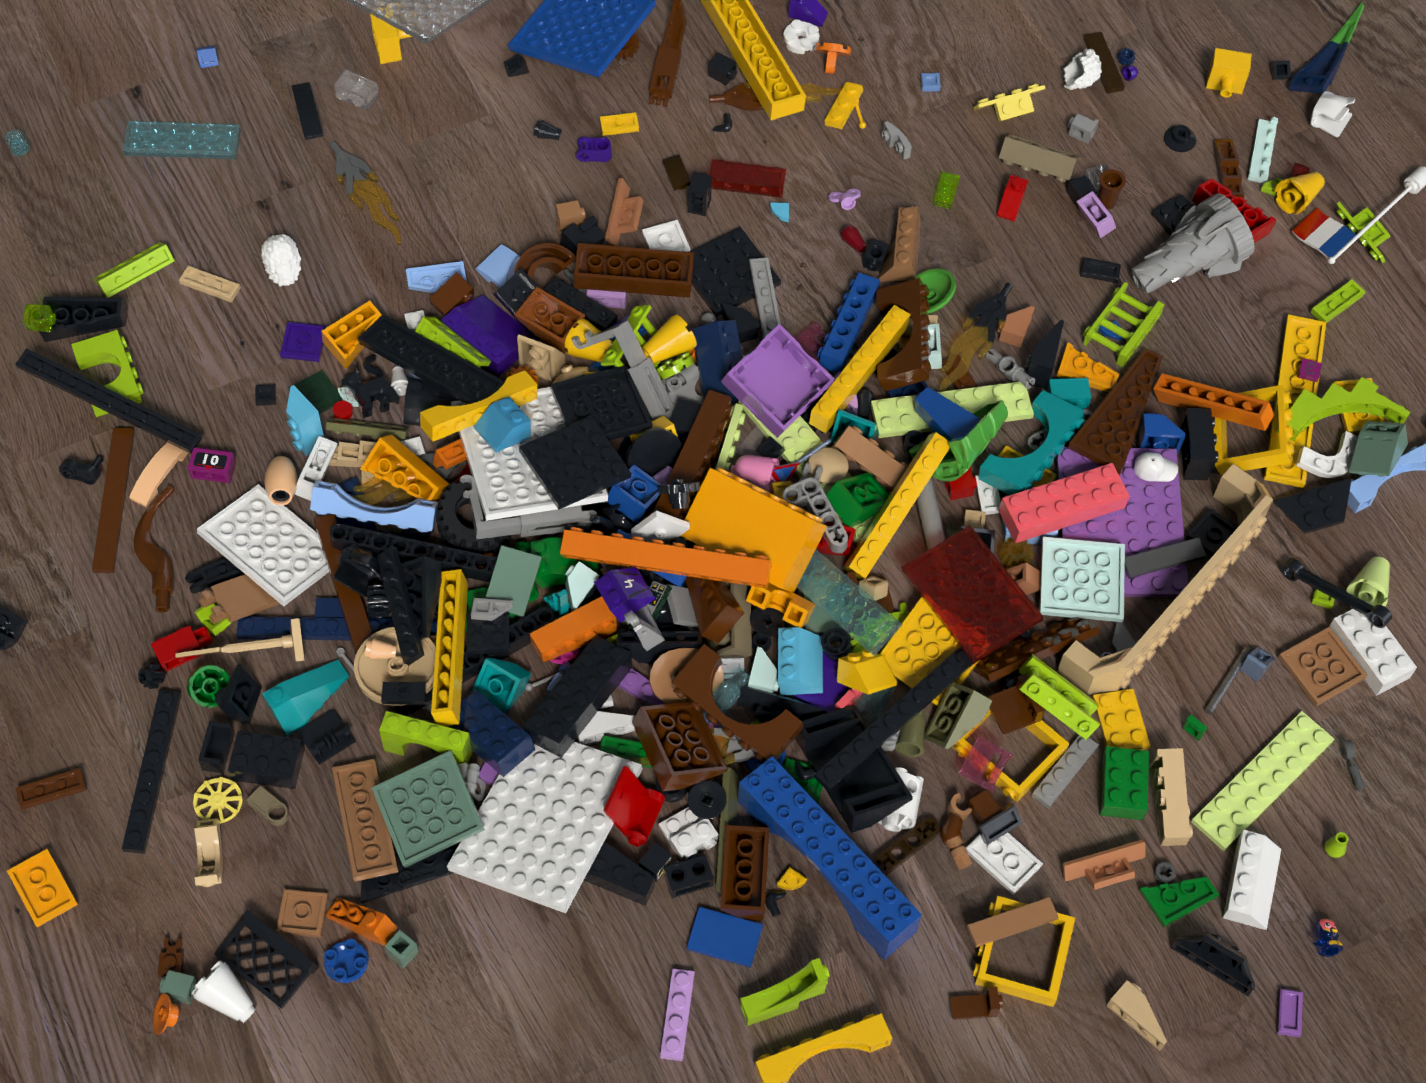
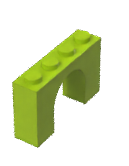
(110, 349)
(401, 730)

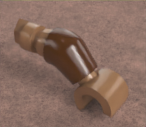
(952, 834)

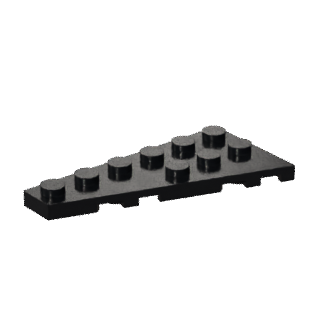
(415, 874)

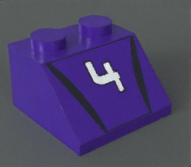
(624, 591)

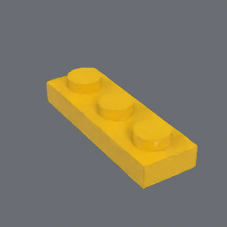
(843, 105)

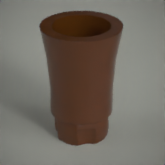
(1110, 186)

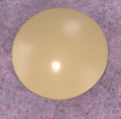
(833, 464)

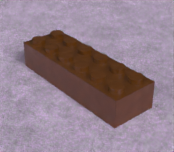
(634, 270)

